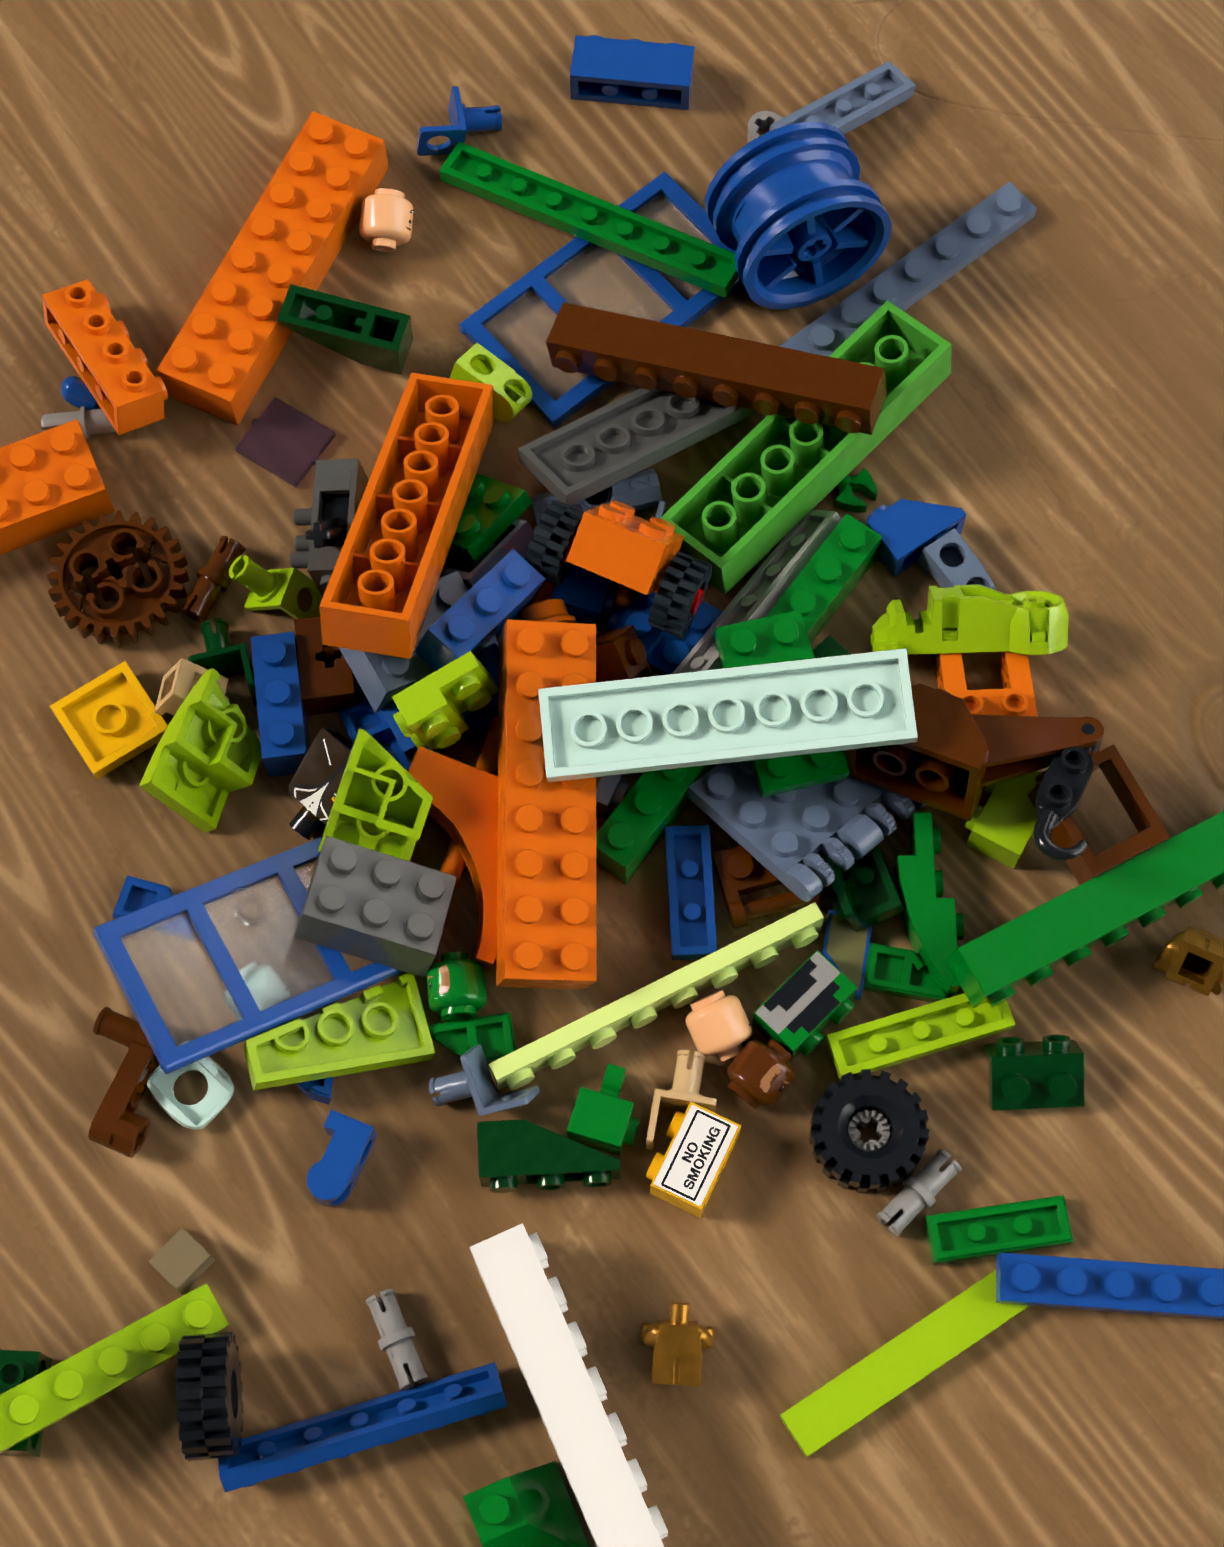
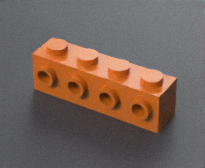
(104, 356)

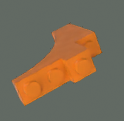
(468, 812)

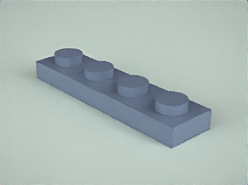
(856, 101)

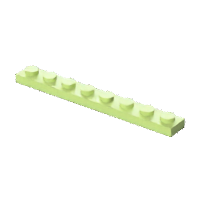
(641, 1005)

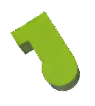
(509, 389)

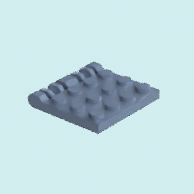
(794, 826)

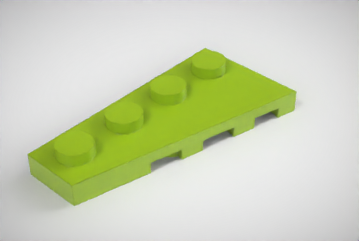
(361, 1035)

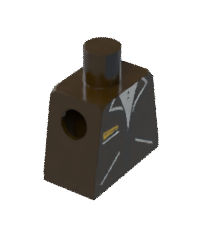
(318, 780)

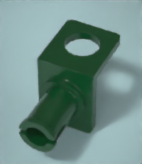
(224, 657)

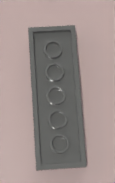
(622, 441)

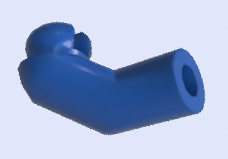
(77, 394)

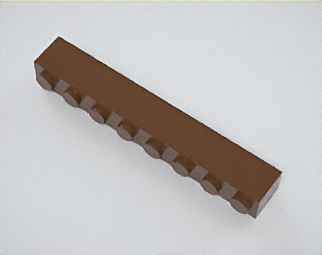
(717, 368)

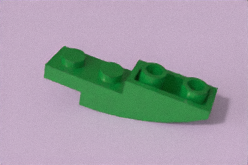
(928, 920)

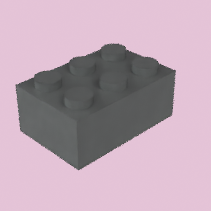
(375, 907)

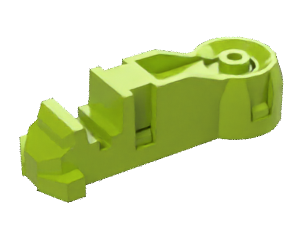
(976, 621)

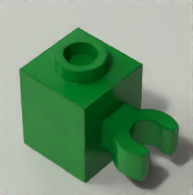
(603, 1118)

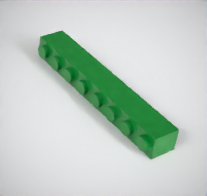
(1091, 914)

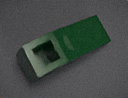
(529, 1154)

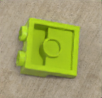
(434, 706)

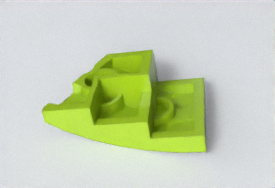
(203, 755)
(378, 802)

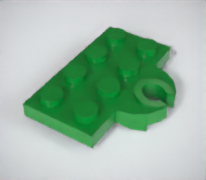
(773, 641)

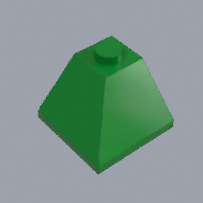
(526, 1511)

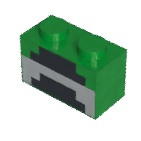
(806, 1006)

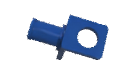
(462, 121)

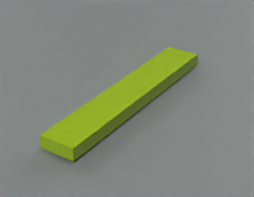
(897, 1365)

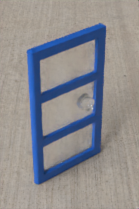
(588, 275)
(227, 961)

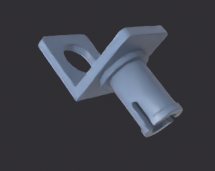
(478, 1084)

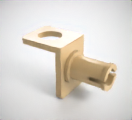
(684, 1090)

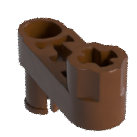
(115, 1121)

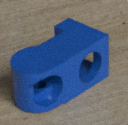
(343, 1160)

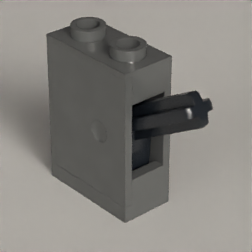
(336, 498)

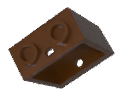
(1135, 804)

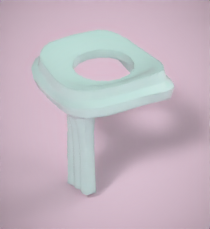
(197, 1115)

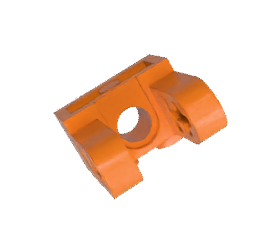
(1014, 699)

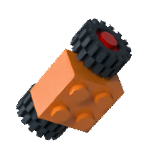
(627, 551)

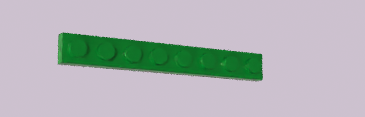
(591, 219)

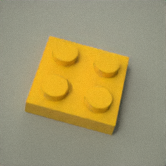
(110, 720)

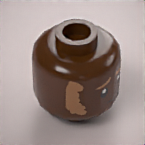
(761, 1073)

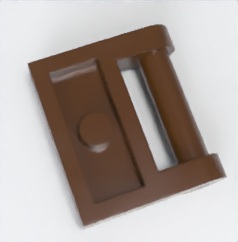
(741, 874)

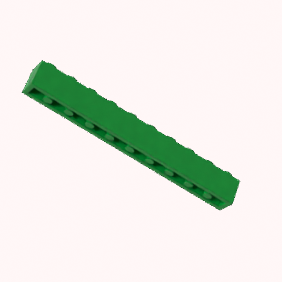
(662, 794)

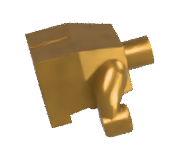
(1195, 959)
(677, 1347)

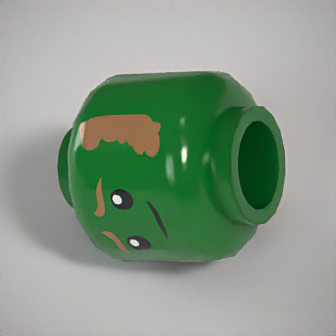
(456, 987)

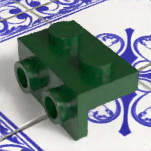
(865, 891)
(1035, 1073)

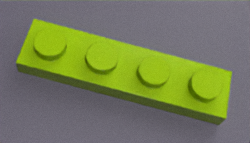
(916, 1034)

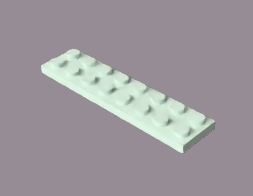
(727, 715)

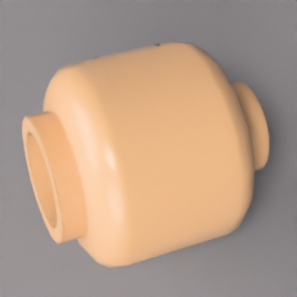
(386, 219)
(719, 1025)

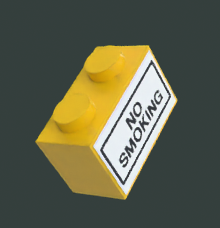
(693, 1159)

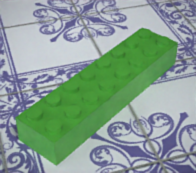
(791, 465)

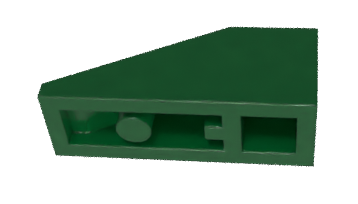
(349, 327)

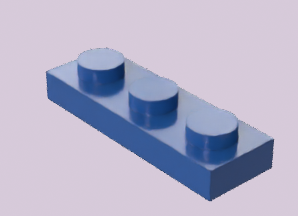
(690, 891)

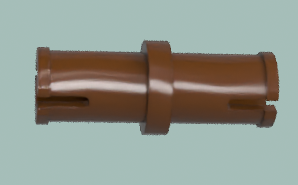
(212, 579)

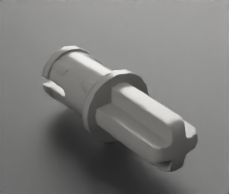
(91, 421)

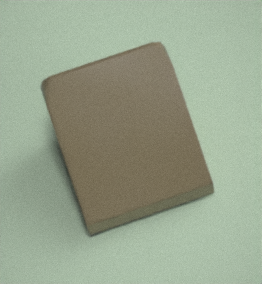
(182, 1261)

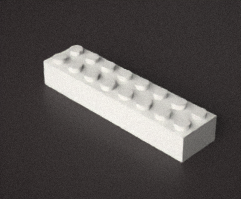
(566, 1391)

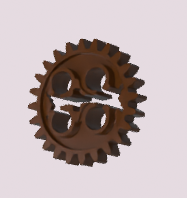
(136, 606)

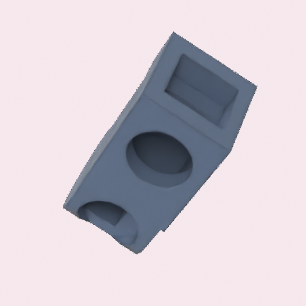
(953, 562)

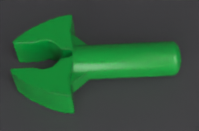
(863, 482)

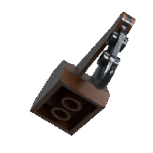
(968, 751)

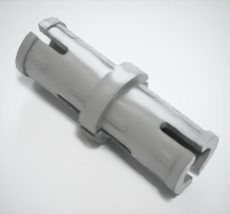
(919, 1192)
(396, 1339)

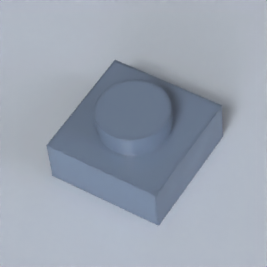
(610, 793)

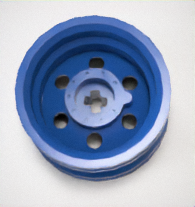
(797, 215)

